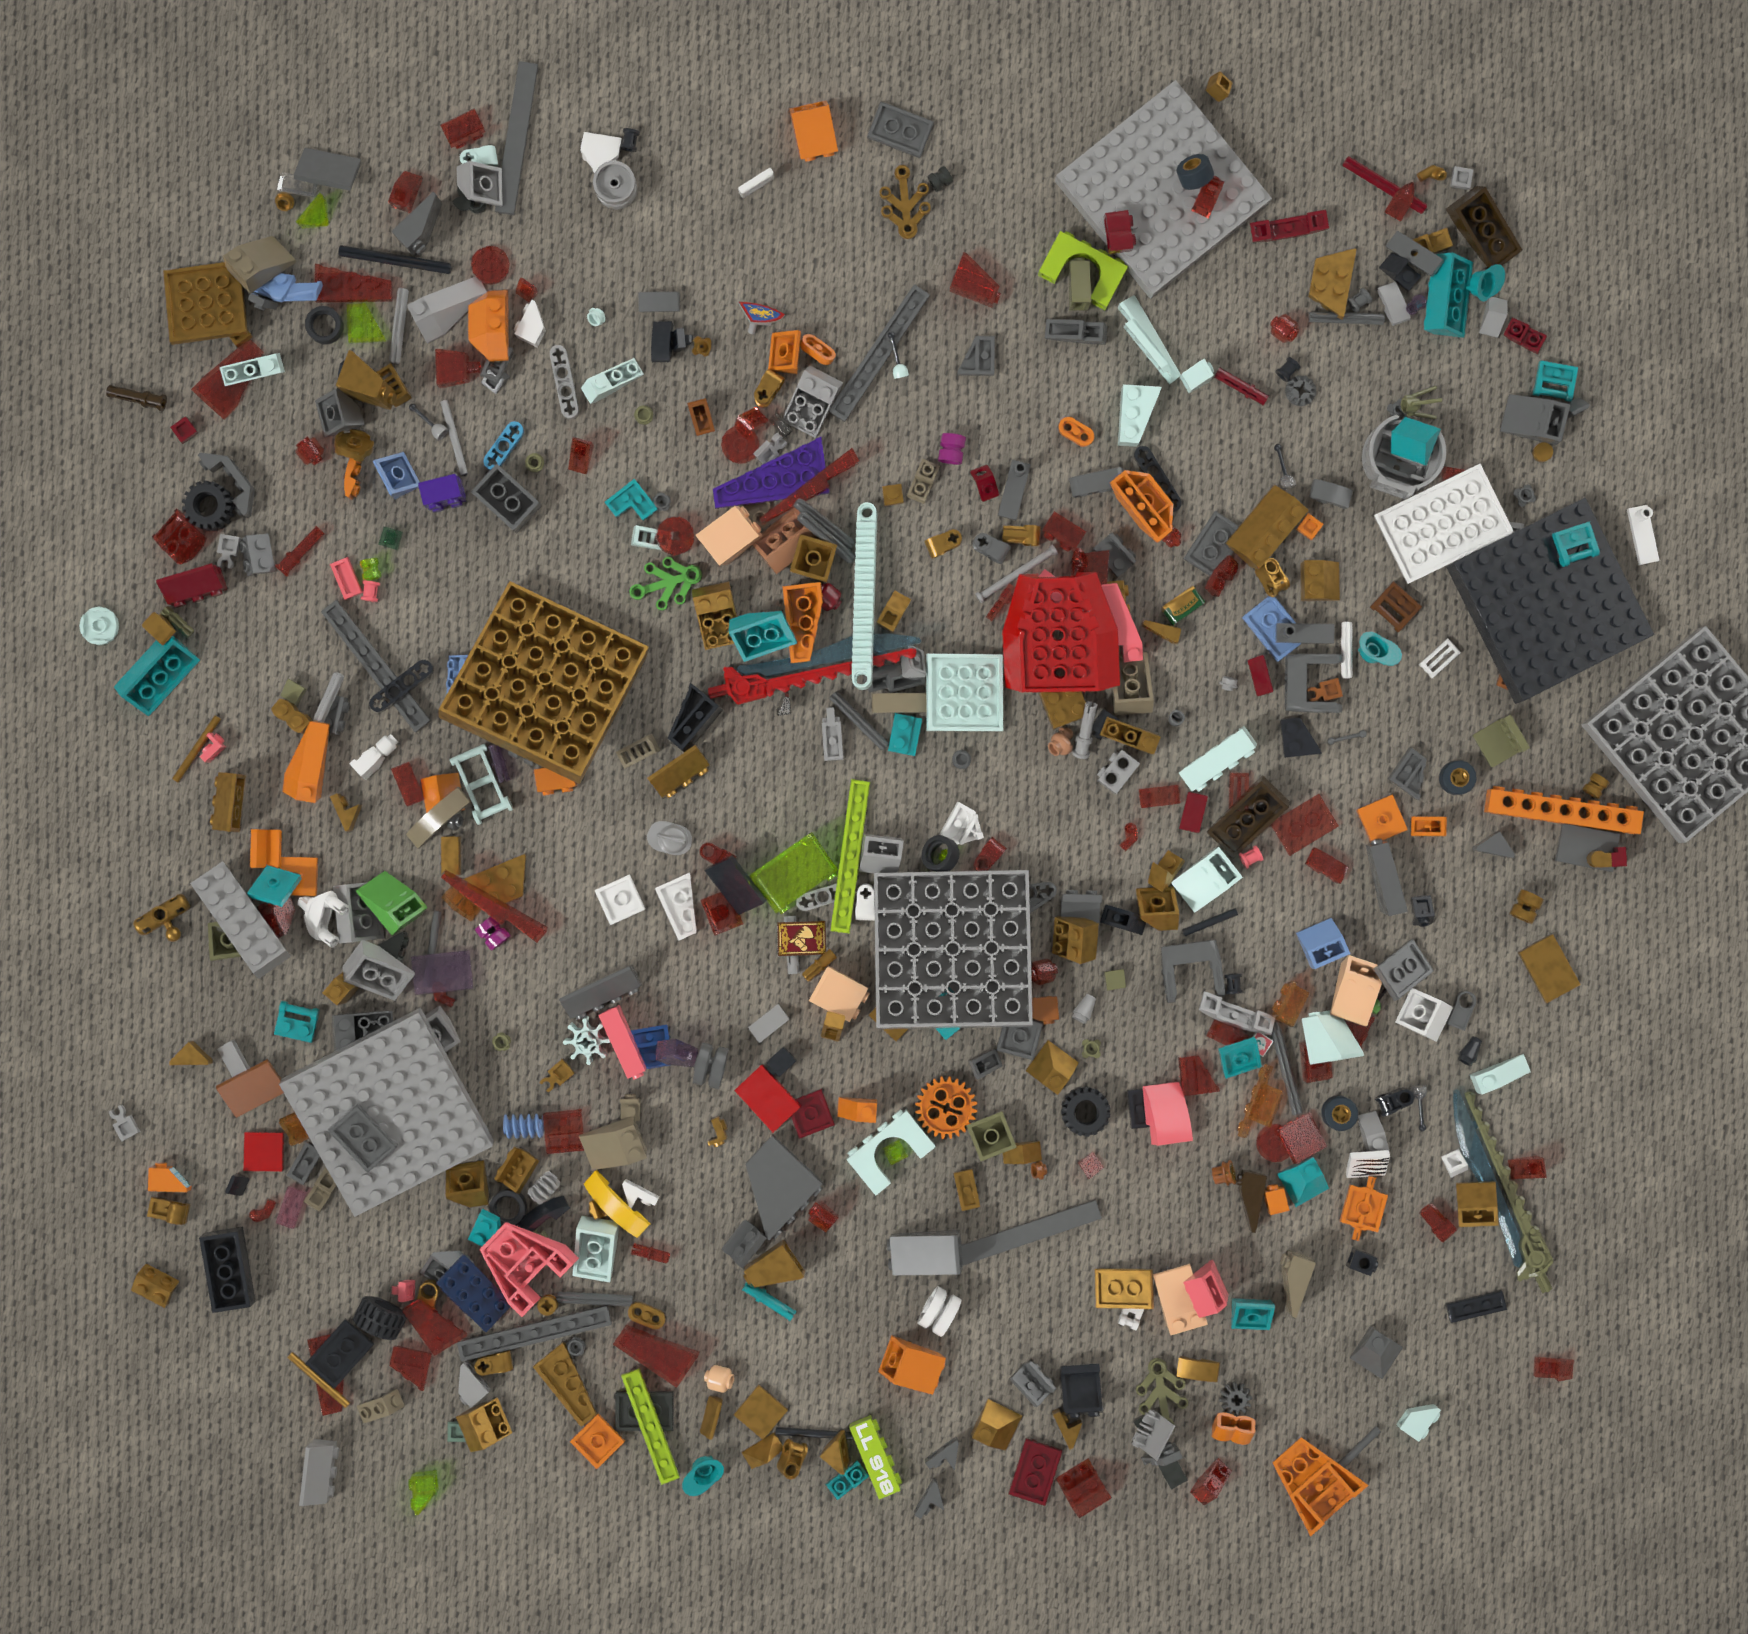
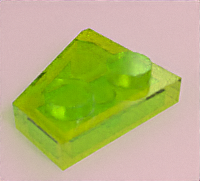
(362, 325)

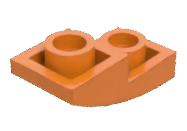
(351, 485)

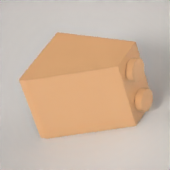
(730, 535)
(839, 994)

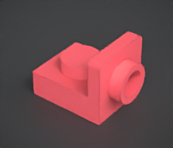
(214, 749)

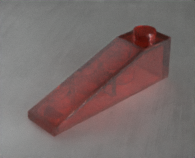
(212, 389)

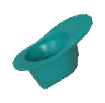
(1487, 282)
(1379, 649)
(702, 1476)

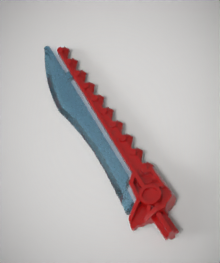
(754, 687)

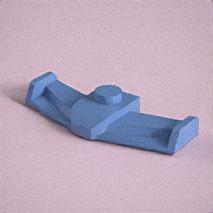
(284, 288)

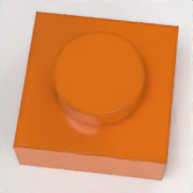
(1309, 526)

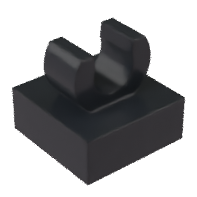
(679, 339)

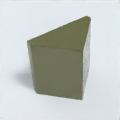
(219, 944)
(991, 1136)

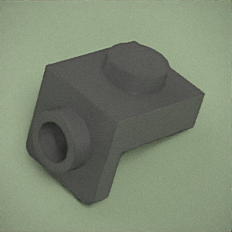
(262, 302)

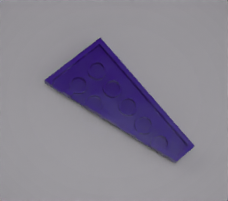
(773, 479)

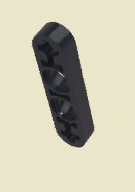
(1160, 477)
(403, 688)

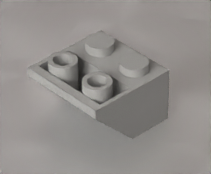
(880, 854)

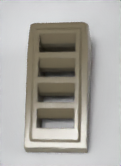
(652, 744)

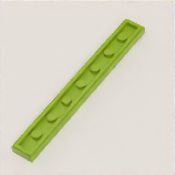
(850, 856)

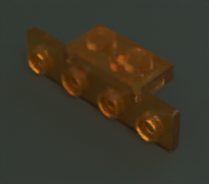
(1263, 1103)

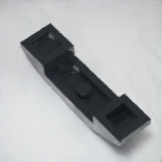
(552, 1208)

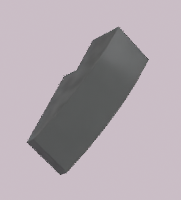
(1076, 331)
(891, 678)

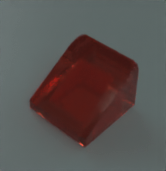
(526, 290)
(1090, 1165)

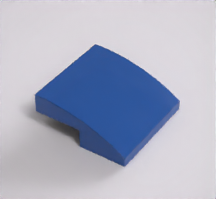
(647, 1043)

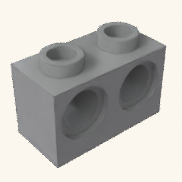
(1121, 775)

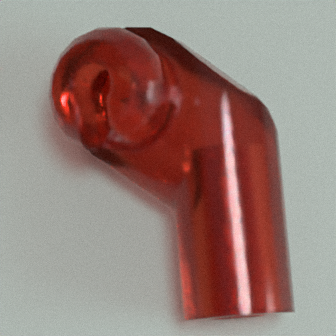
(1131, 836)
(262, 1214)

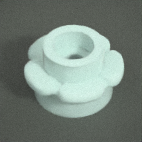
(596, 317)

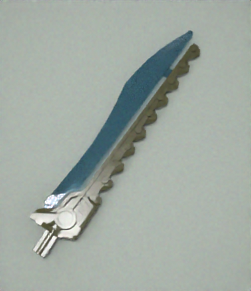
(1531, 1244)

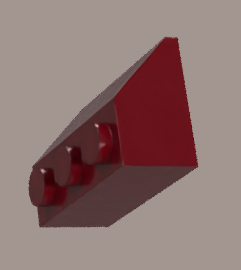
(192, 585)

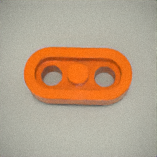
(817, 349)
(1076, 431)

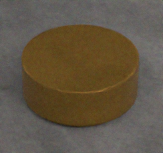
(1542, 452)

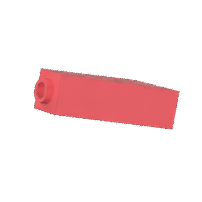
(623, 1042)

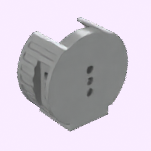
(1412, 476)

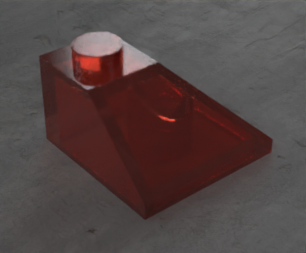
(278, 917)

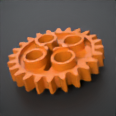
(952, 1091)

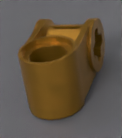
(769, 385)
(940, 545)
(1270, 576)
(497, 1363)
(793, 1455)

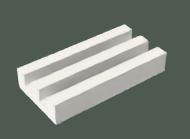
(756, 183)
(1427, 668)

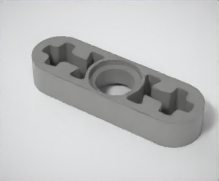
(810, 905)

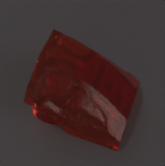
(179, 538)

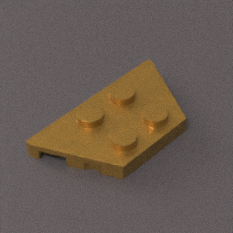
(1332, 281)
(503, 880)

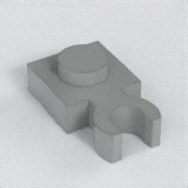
(768, 451)
(228, 547)
(125, 1126)

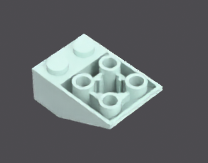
(1206, 879)

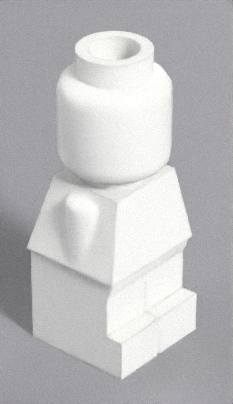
(373, 758)

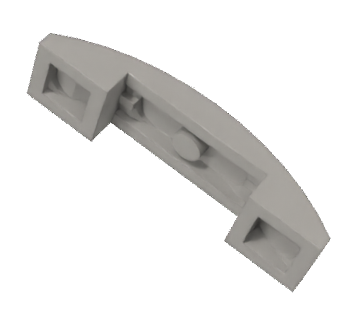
(1236, 1016)

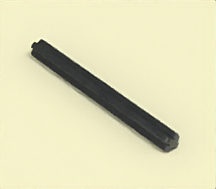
(394, 259)

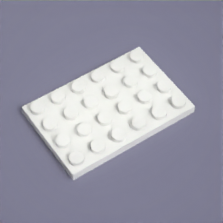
(1443, 523)

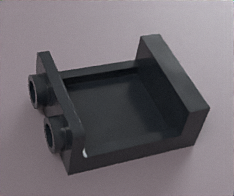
(1081, 1390)

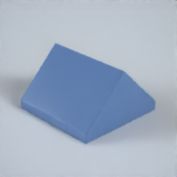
(397, 474)

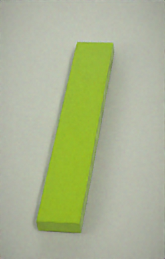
(650, 1426)

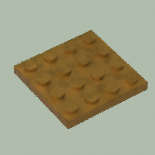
(204, 304)

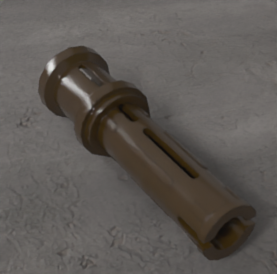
(144, 398)

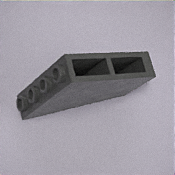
(780, 1185)

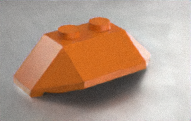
(490, 325)
(1144, 503)

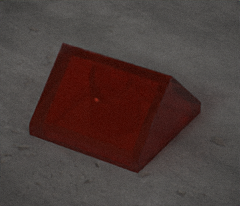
(720, 914)
(1313, 1072)

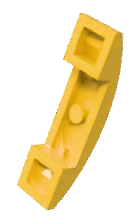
(614, 1206)

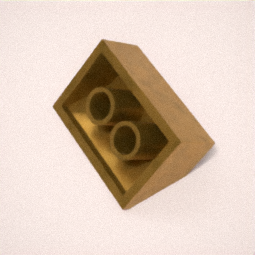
(679, 772)
(228, 802)

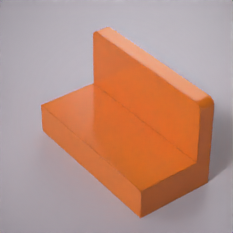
(265, 848)

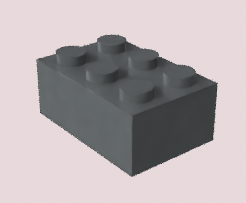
(506, 498)

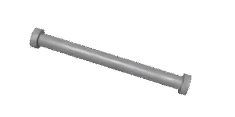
(1014, 575)

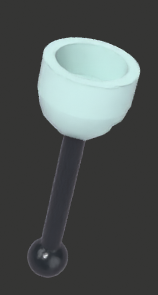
(899, 370)

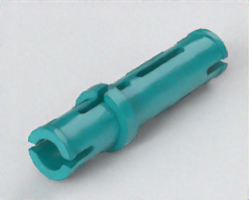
(768, 1300)

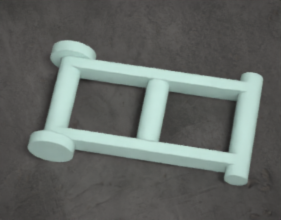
(477, 813)

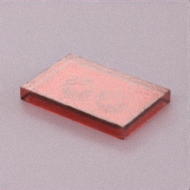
(1304, 824)

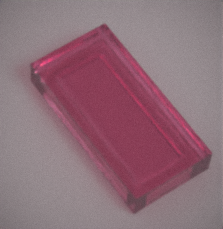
(291, 1207)

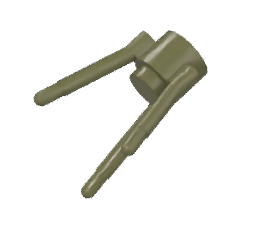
(1411, 404)

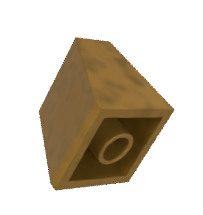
(364, 384)
(774, 1267)

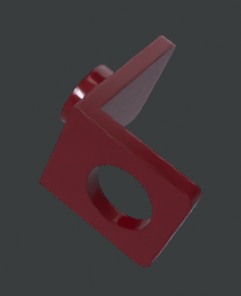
(985, 483)

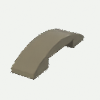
(437, 817)

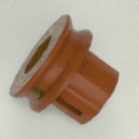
(1228, 1172)

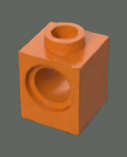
(1275, 1199)

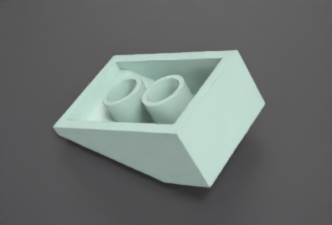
(595, 1248)

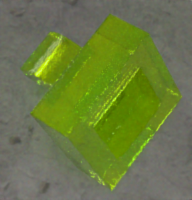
(895, 1152)

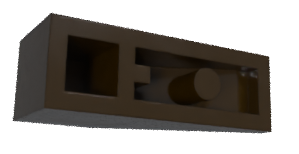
(1251, 1191)

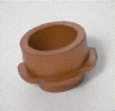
(1038, 1170)

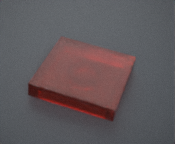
(1301, 1138)

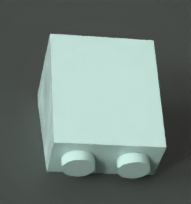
(1329, 1038)

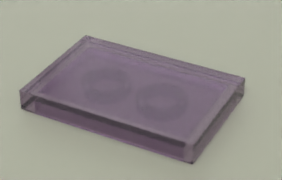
(442, 972)

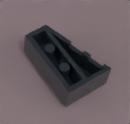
(693, 718)

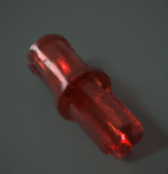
(651, 1253)

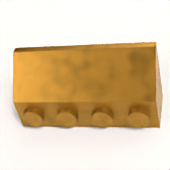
(1266, 527)

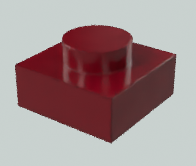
(184, 430)

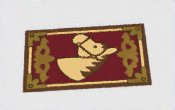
(801, 938)

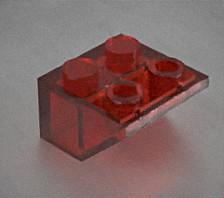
(1083, 1488)

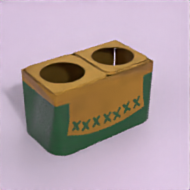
(1182, 605)

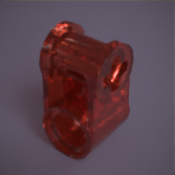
(990, 852)
(718, 855)

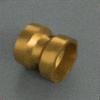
(1595, 786)

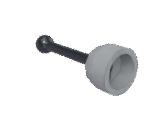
(438, 430)

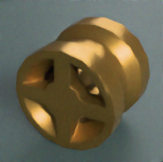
(551, 1304)

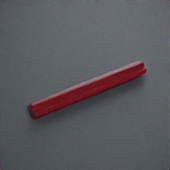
(1380, 182)

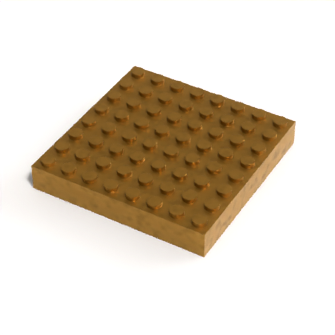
(543, 682)

